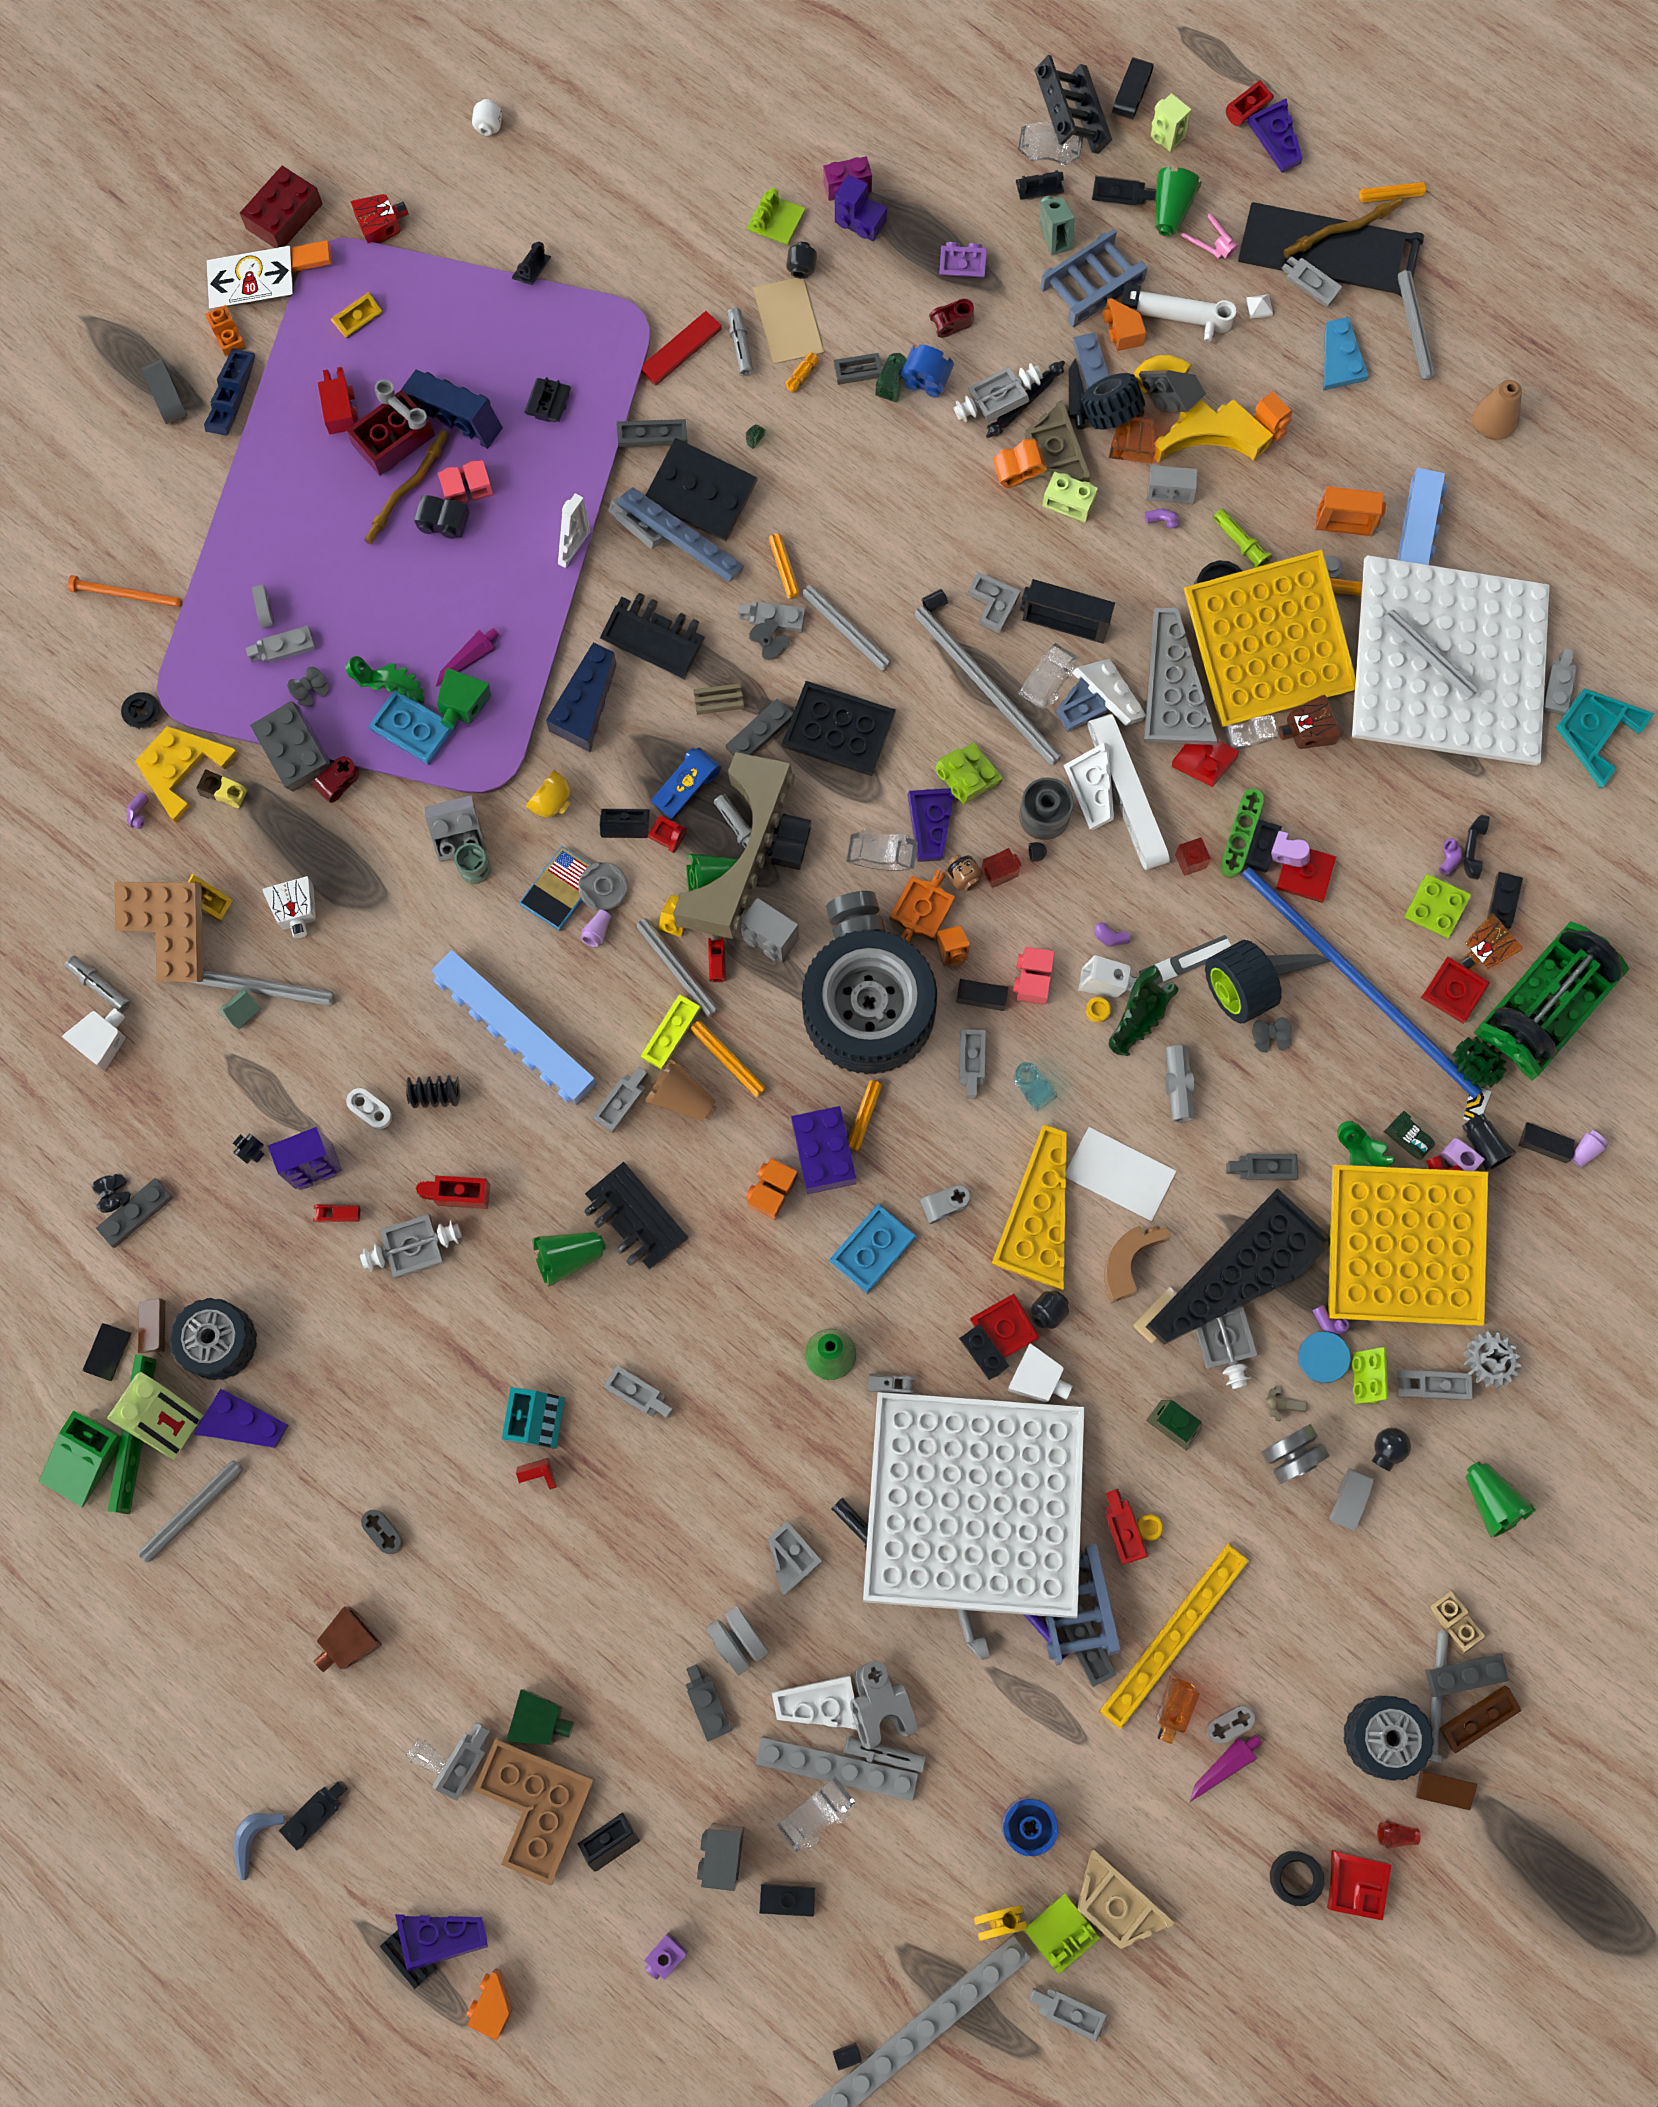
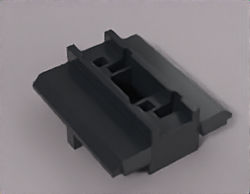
(547, 400)

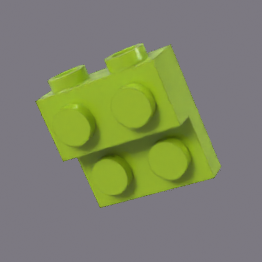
(967, 773)

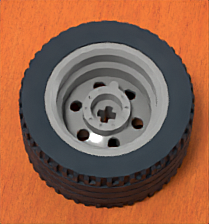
(891, 964)

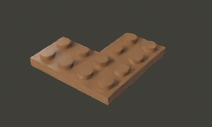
(174, 915)
(549, 1803)

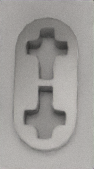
(263, 606)
(1227, 1718)

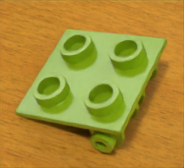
(775, 217)
(1437, 905)
(1370, 1376)
(1061, 1933)

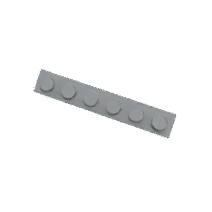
(827, 1765)

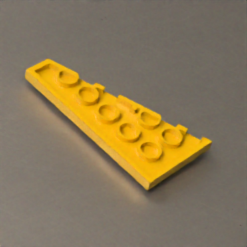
(1036, 1225)

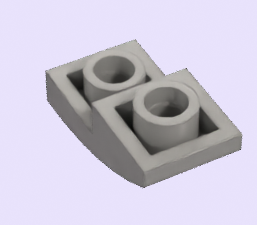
(1352, 1499)

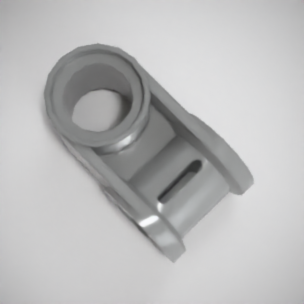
(940, 1204)

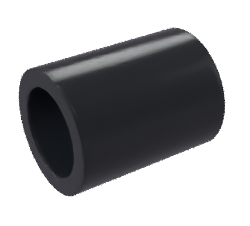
(935, 600)
(847, 2056)

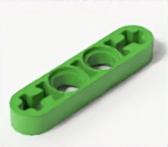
(1240, 832)

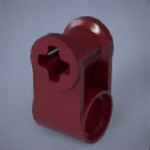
(949, 317)
(334, 780)

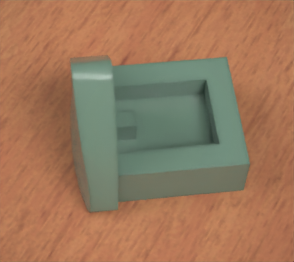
(239, 1009)

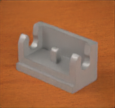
(1172, 484)

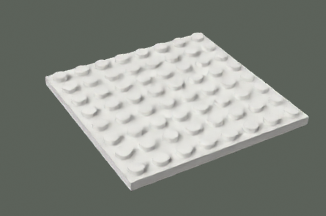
(1479, 623)
(975, 1505)

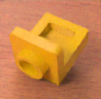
(667, 921)

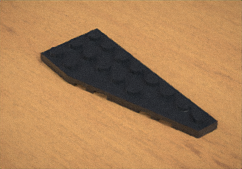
(1258, 1258)

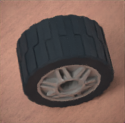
(195, 1330)
(1409, 1742)

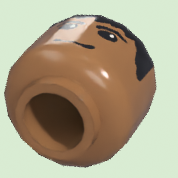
(964, 872)

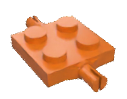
(922, 907)

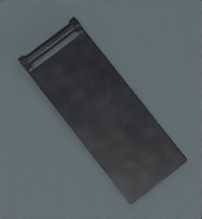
(1355, 257)

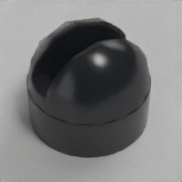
(1037, 851)

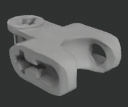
(880, 1701)

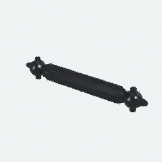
(1003, 421)

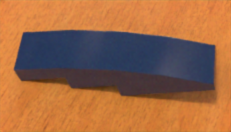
(230, 392)

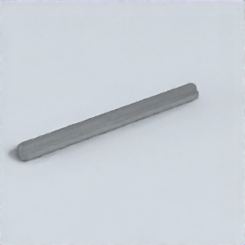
(267, 988)

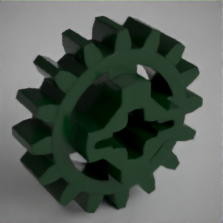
(1479, 1062)

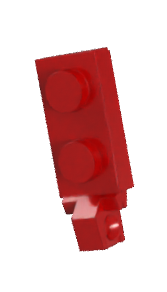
(1124, 1529)

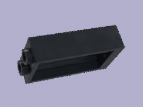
(1067, 611)

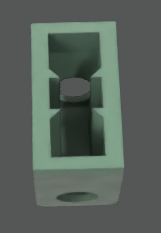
(1056, 214)

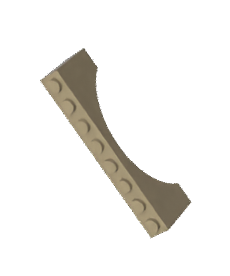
(720, 904)

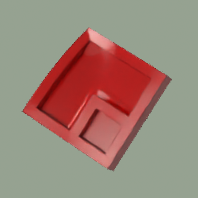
(1205, 761)
(1358, 1885)

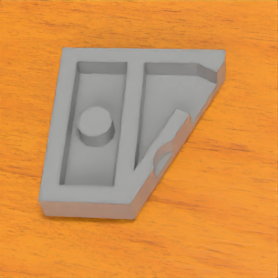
(791, 1557)

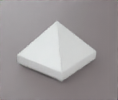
(1259, 306)

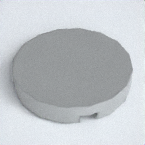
(602, 886)

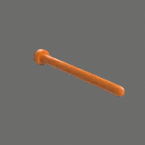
(75, 584)

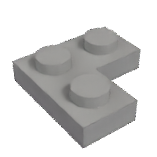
(999, 600)

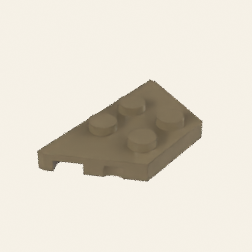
(1059, 444)

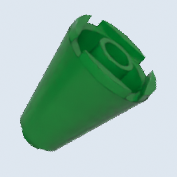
(1173, 198)
(706, 869)
(566, 1254)
(830, 1364)
(1496, 1499)

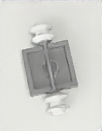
(998, 394)
(411, 1246)
(1227, 1342)

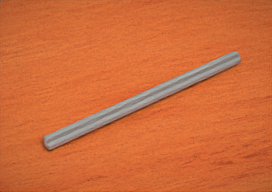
(987, 685)

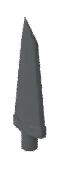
(1289, 963)

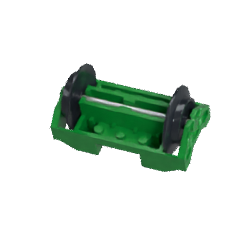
(1578, 973)

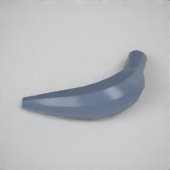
(246, 1834)

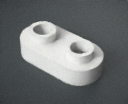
(370, 1109)

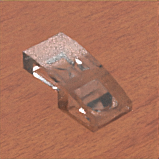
(1252, 733)

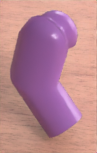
(1163, 514)
(133, 811)
(1453, 856)
(1109, 937)
(1331, 1325)

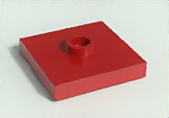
(1309, 880)
(1455, 990)
(1006, 1326)

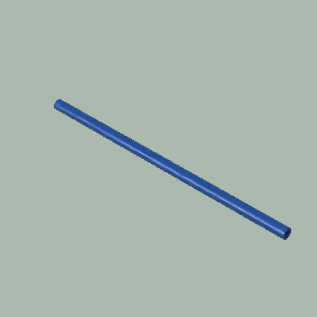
(1360, 981)

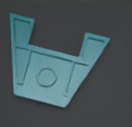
(1590, 724)

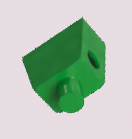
(461, 697)

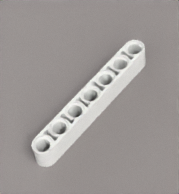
(1130, 794)

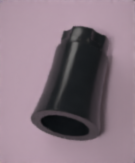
(1487, 1142)

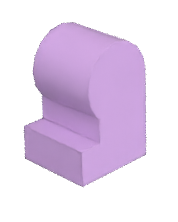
(1290, 852)
(1462, 1155)

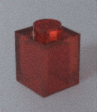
(1192, 856)
(1001, 867)

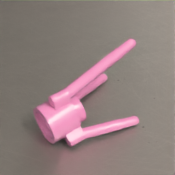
(1225, 244)

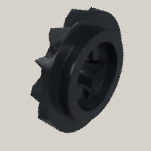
(140, 700)

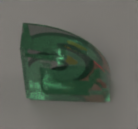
(754, 435)

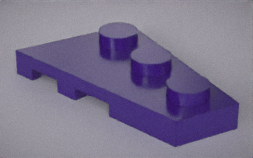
(1277, 135)
(930, 821)
(240, 1422)
(436, 1939)

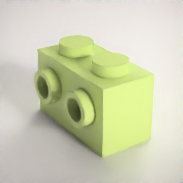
(1170, 122)
(1070, 496)

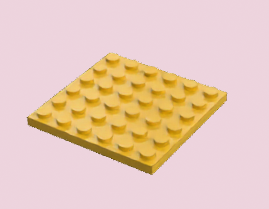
(1270, 638)
(1408, 1245)

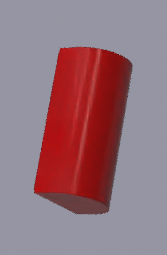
(1248, 103)

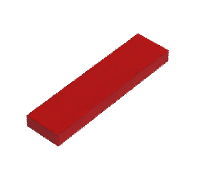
(681, 347)

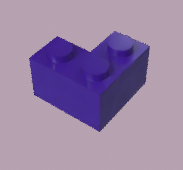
(857, 211)

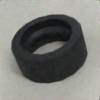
(1316, 1870)

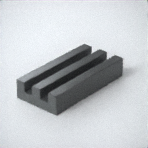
(858, 372)

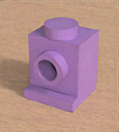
(669, 1947)

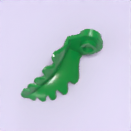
(384, 677)
(1362, 1148)

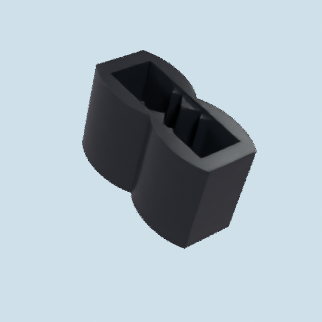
(441, 516)
(790, 841)

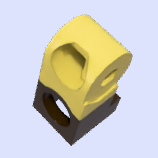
(221, 789)

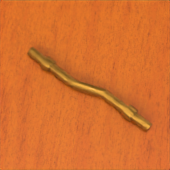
(1306, 242)
(380, 521)

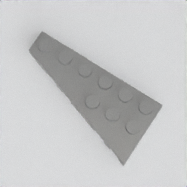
(1175, 696)

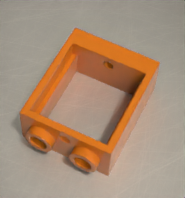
(1350, 511)

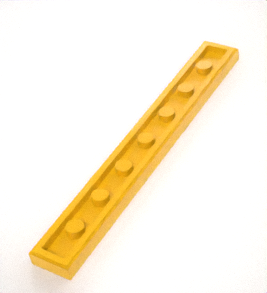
(1173, 1636)

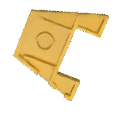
(170, 761)

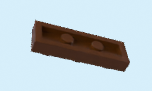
(1480, 1719)

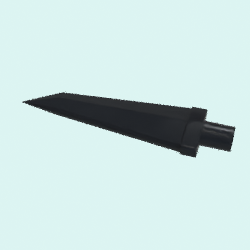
(1076, 391)

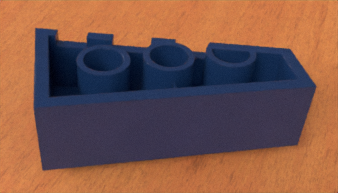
(454, 406)
(583, 699)

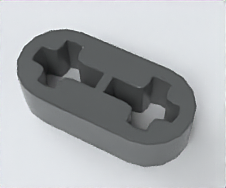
(376, 1536)

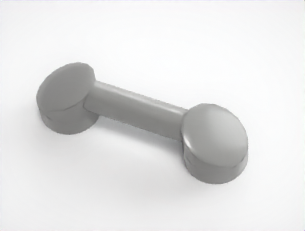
(385, 393)
(977, 1645)

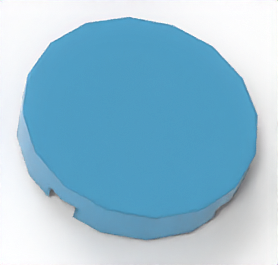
(1324, 1357)

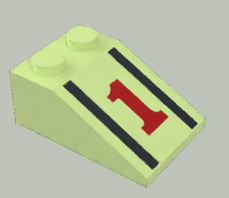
(155, 1415)

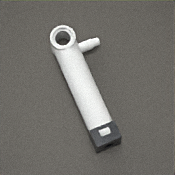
(1181, 310)

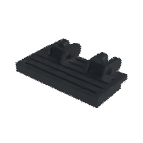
(650, 636)
(637, 1214)

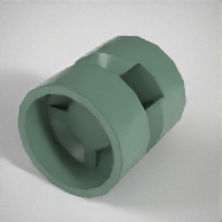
(472, 863)

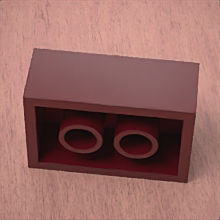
(281, 208)
(385, 435)

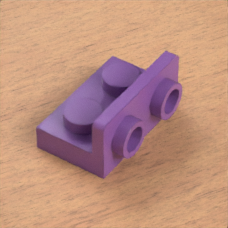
(963, 261)

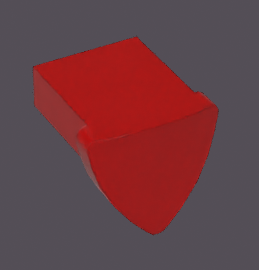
(667, 833)
(536, 1470)

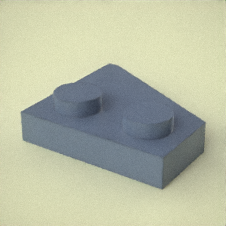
(1080, 706)

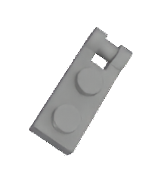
(1435, 1385)

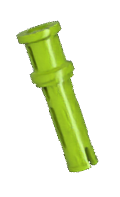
(1249, 546)

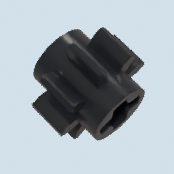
(248, 1148)

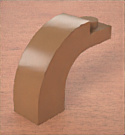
(1117, 1269)

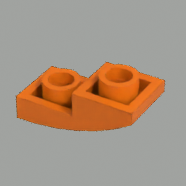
(225, 330)

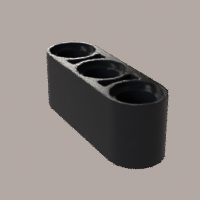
(1132, 88)

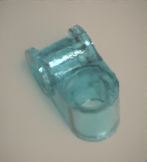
(1036, 1088)

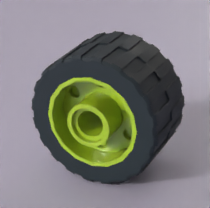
(1243, 981)

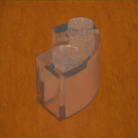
(1040, 142)
(1049, 676)
(882, 851)
(816, 1814)

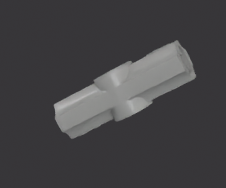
(1179, 1083)

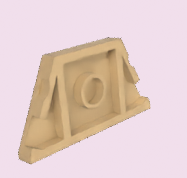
(1117, 1905)

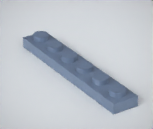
(680, 534)

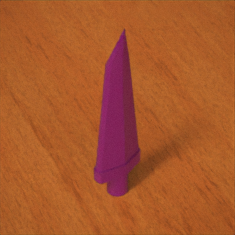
(470, 652)
(1232, 1760)

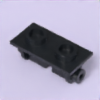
(1041, 185)
(532, 264)
(984, 1352)

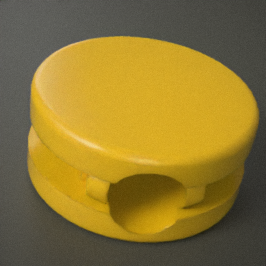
(1001, 1922)

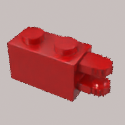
(337, 402)
(456, 1191)

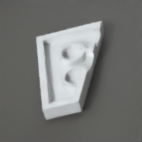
(573, 529)
(1109, 684)
(1092, 785)
(817, 1703)

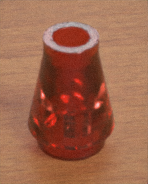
(1397, 1835)

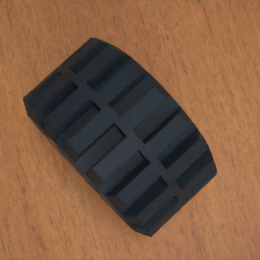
(1113, 401)

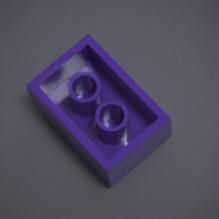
(823, 1150)
(305, 1158)

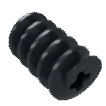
(433, 1092)

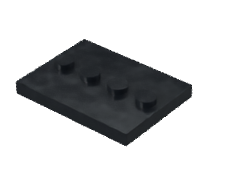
(701, 489)
(838, 728)

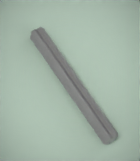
(1416, 325)
(846, 627)
(1431, 654)
(677, 967)
(190, 1511)

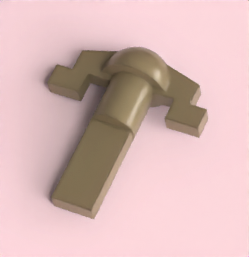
(1274, 1403)

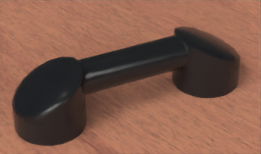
(1472, 866)

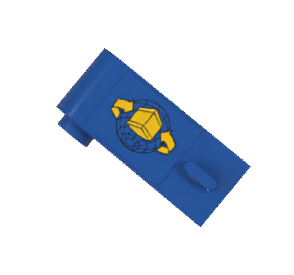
(685, 781)

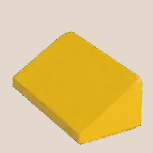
(356, 315)

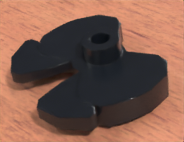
(106, 1189)

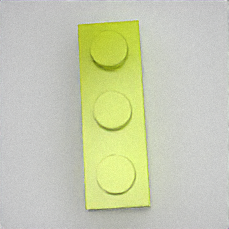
(670, 1032)

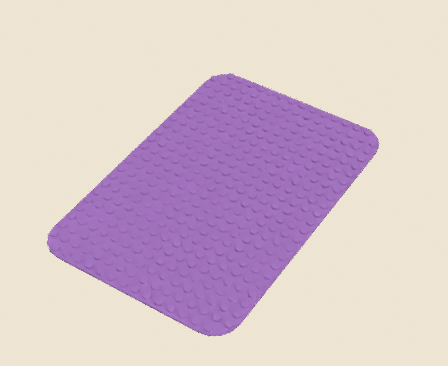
(413, 599)

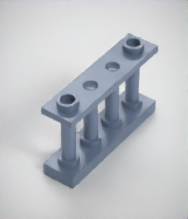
(1096, 297)
(1100, 1613)

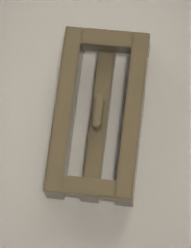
(699, 699)

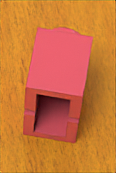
(477, 479)
(1034, 975)

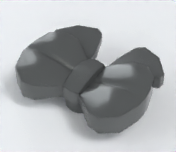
(762, 634)
(300, 688)
(1280, 1030)

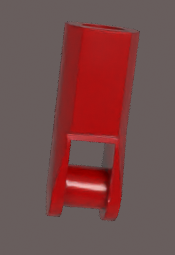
(717, 965)
(340, 1213)

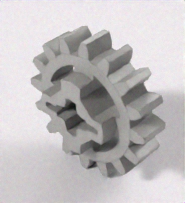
(1491, 1361)

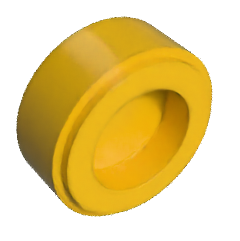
(1098, 1009)
(1150, 1527)

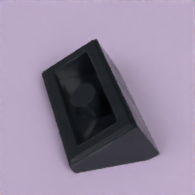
(624, 823)
(982, 994)
(1547, 1143)
(106, 1352)
(608, 1842)

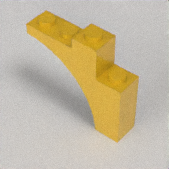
(1227, 427)

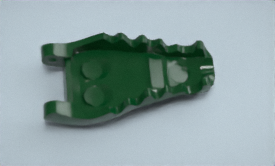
(1144, 1009)

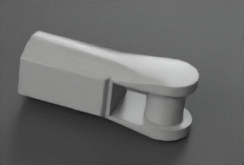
(885, 1384)

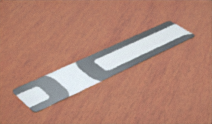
(1189, 959)

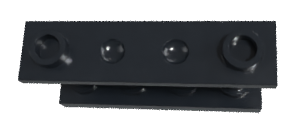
(1086, 101)

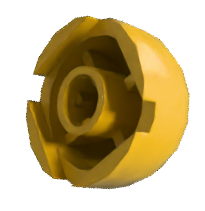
(551, 796)

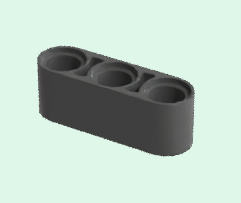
(164, 391)

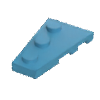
(1342, 355)

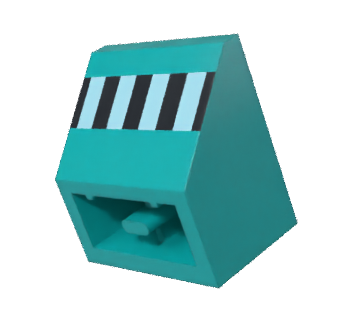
(533, 1418)

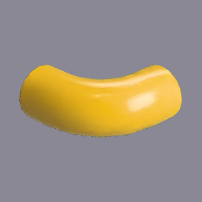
(1162, 363)

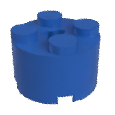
(927, 370)
(1034, 1842)

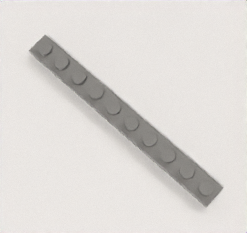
(926, 2026)

